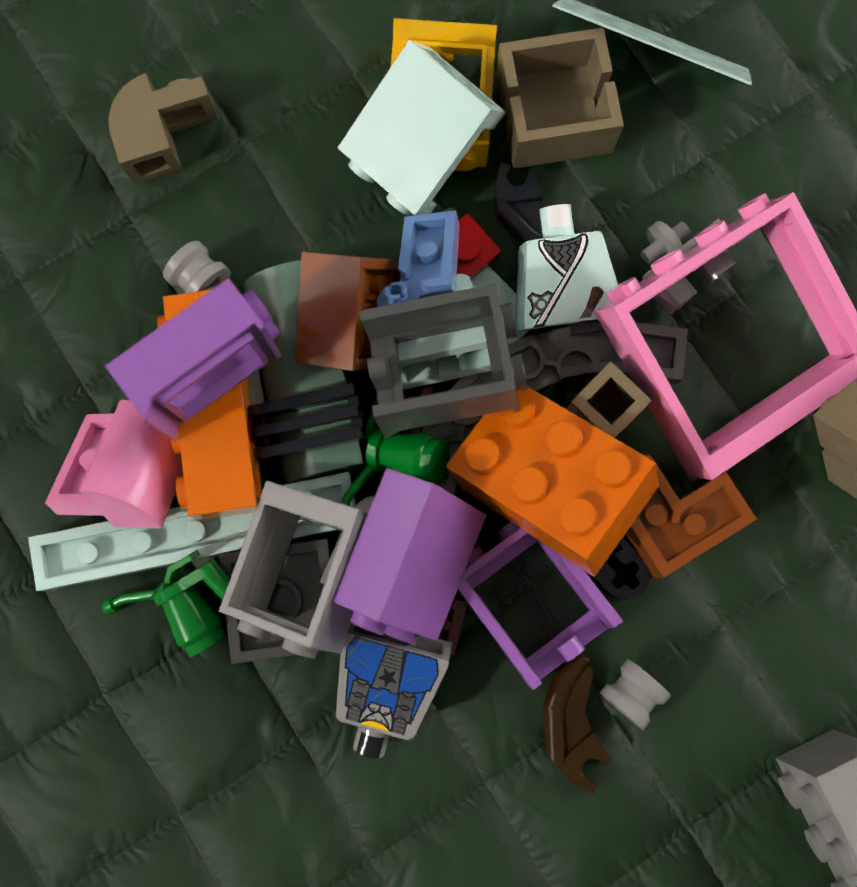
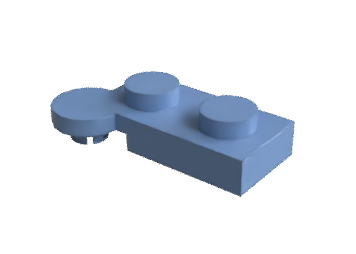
(426, 258)

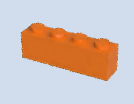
(216, 447)

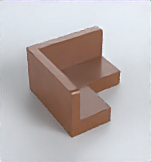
(329, 305)
(679, 530)

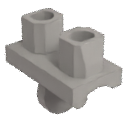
(665, 240)

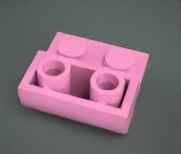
(118, 471)

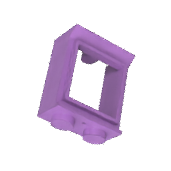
(196, 357)
(564, 645)

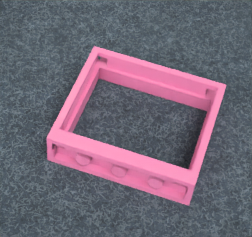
(817, 289)

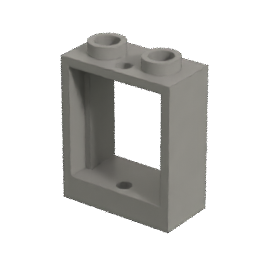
(262, 561)

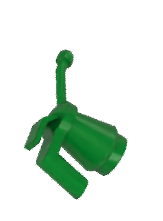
(411, 454)
(189, 614)

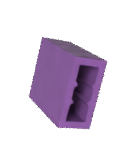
(409, 558)

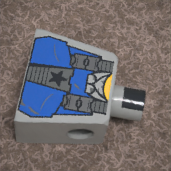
(387, 686)

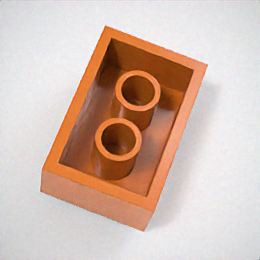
(556, 478)

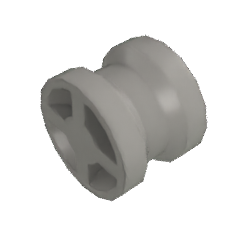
(194, 269)
(635, 694)

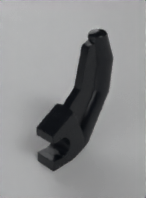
(520, 205)

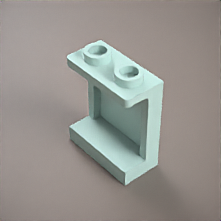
(417, 128)

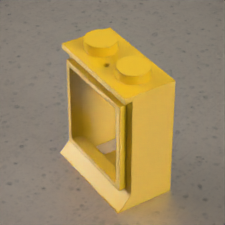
(452, 39)

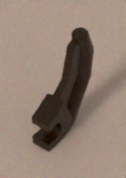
(566, 725)

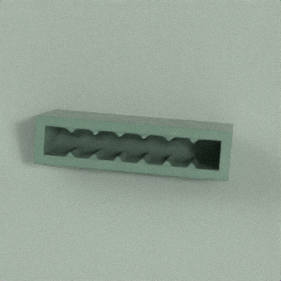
(284, 378)

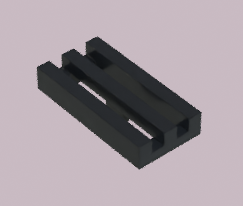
(264, 430)

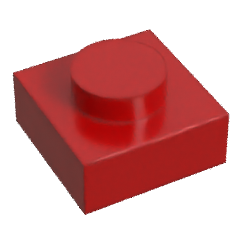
(475, 248)

